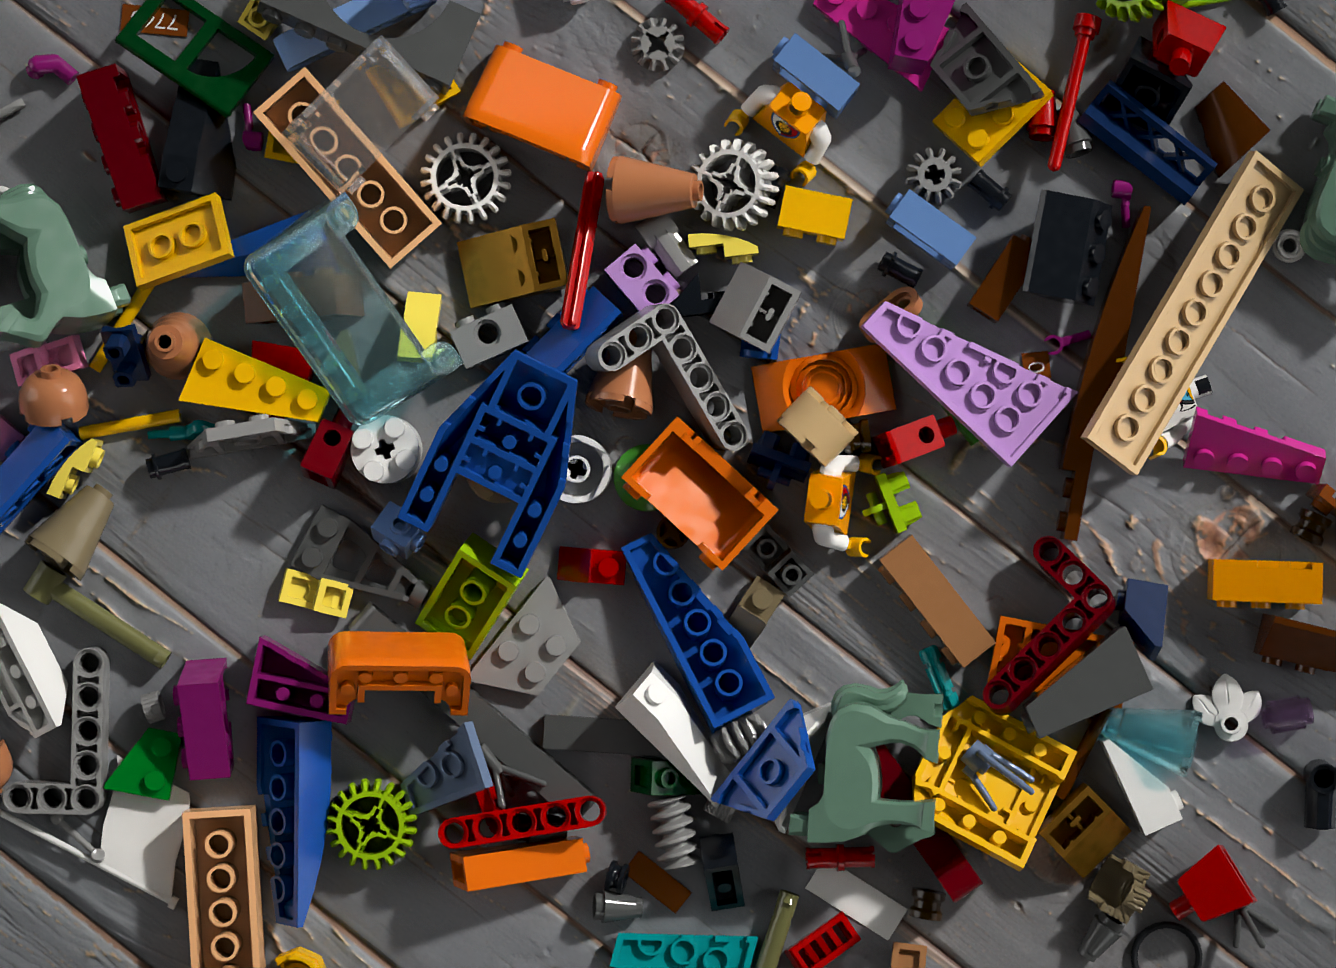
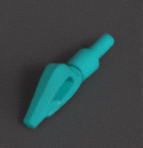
(176, 433)

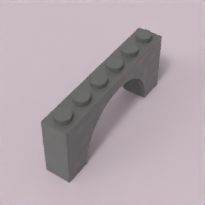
(430, 52)

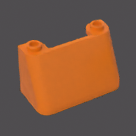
(543, 106)
(699, 493)
(398, 663)

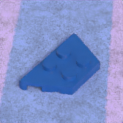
(771, 768)

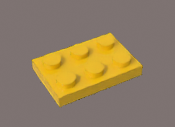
(986, 133)
(178, 241)

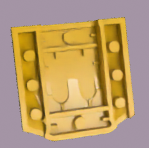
(959, 806)

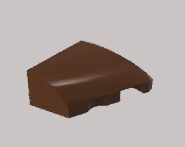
(1228, 127)

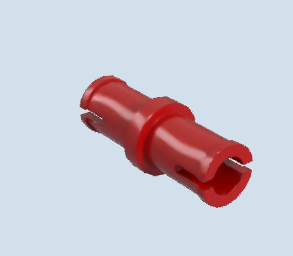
(700, 18)
(840, 857)

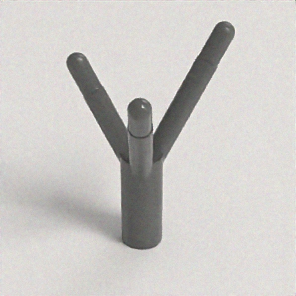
(847, 57)
(497, 771)
(1246, 913)

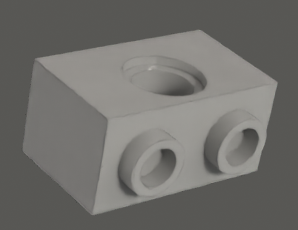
(510, 335)

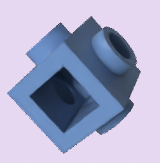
(396, 535)

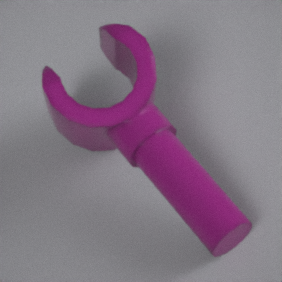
(251, 139)
(1123, 191)
(1068, 340)

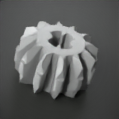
(940, 166)
(737, 738)

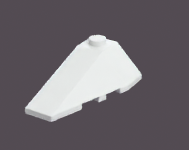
(669, 722)

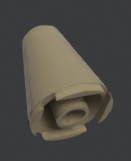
(74, 531)

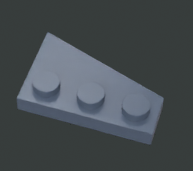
(449, 774)

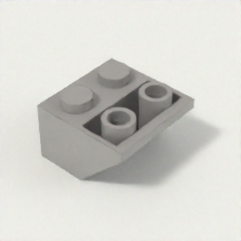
(755, 307)

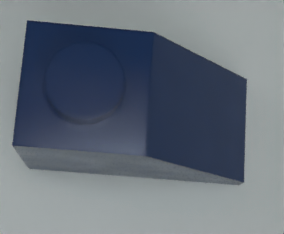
(1143, 613)

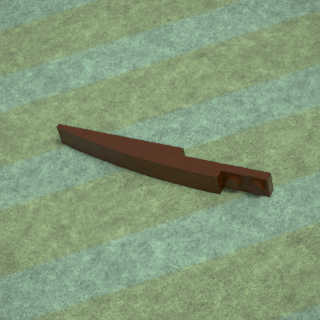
(1099, 371)

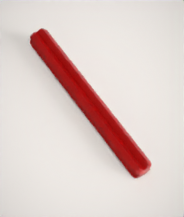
(582, 250)

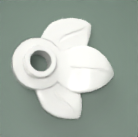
(1227, 703)

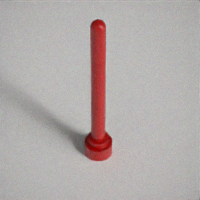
(1086, 28)

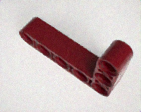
(1055, 630)
(938, 850)

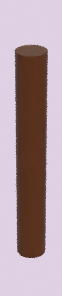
(1083, 751)

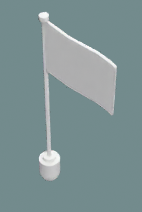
(138, 840)

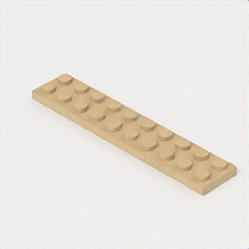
(1192, 313)

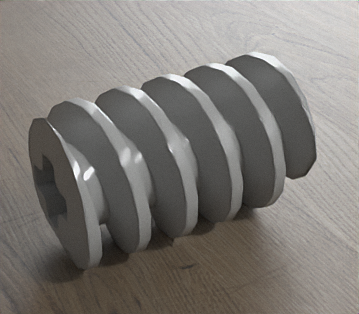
(674, 832)

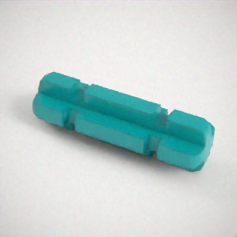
(939, 676)

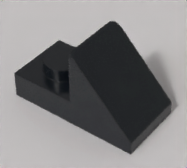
(690, 302)

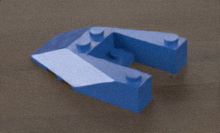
(510, 440)

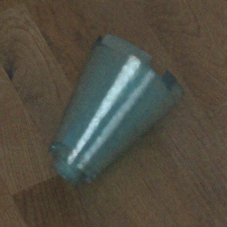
(1158, 735)

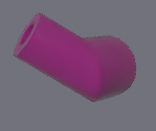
(51, 63)

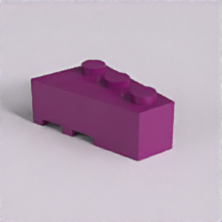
(291, 683)
(204, 719)

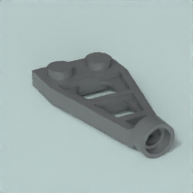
(322, 542)

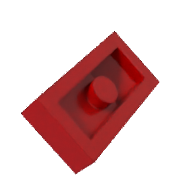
(591, 565)

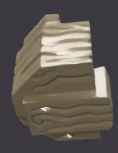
(1119, 888)

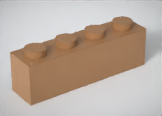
(936, 601)

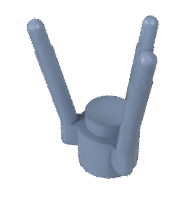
(981, 758)

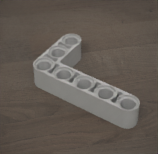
(678, 368)
(80, 746)

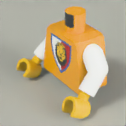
(792, 119)
(831, 501)

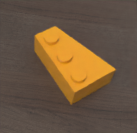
(1264, 583)

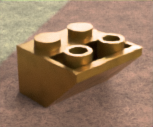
(1083, 830)

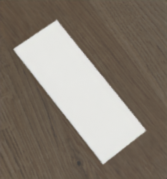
(857, 900)

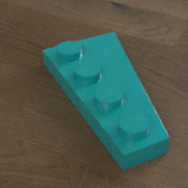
(682, 951)

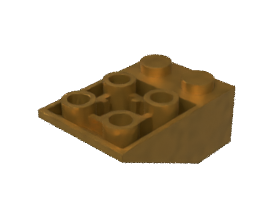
(513, 263)

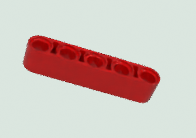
(506, 826)

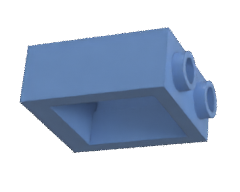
(814, 74)
(929, 228)

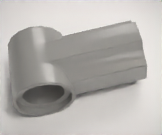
(663, 237)

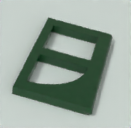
(219, 92)

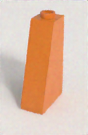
(518, 863)

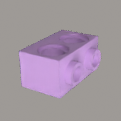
(636, 288)

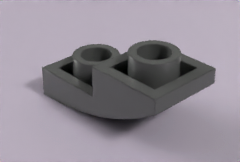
(778, 560)

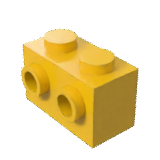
(814, 215)

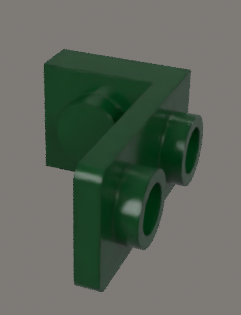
(658, 778)

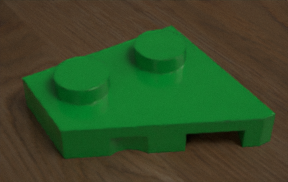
(148, 766)

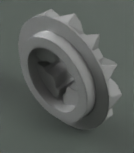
(657, 60)

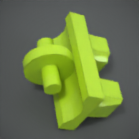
(900, 516)

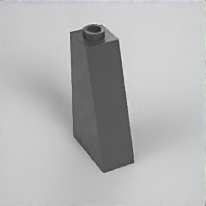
(1091, 684)

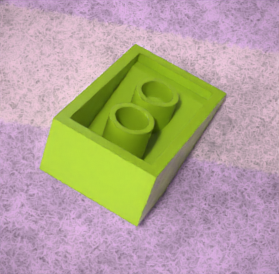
(470, 595)

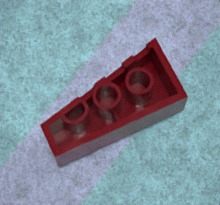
(122, 138)

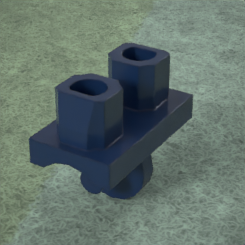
(126, 353)
(776, 465)

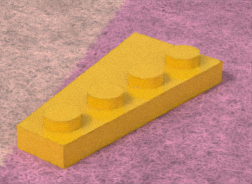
(244, 383)

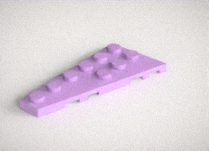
(981, 389)

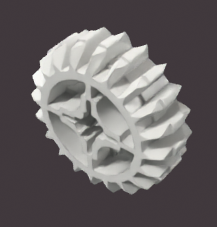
(739, 173)
(451, 185)

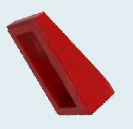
(846, 928)

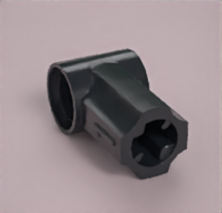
(1320, 799)

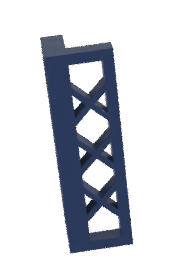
(1116, 131)

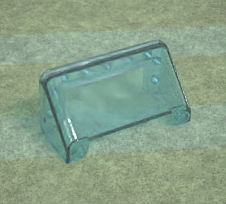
(343, 315)

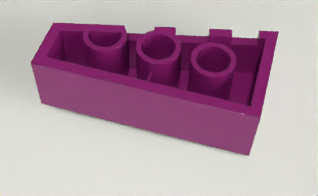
(916, 33)

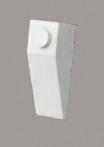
(1146, 795)

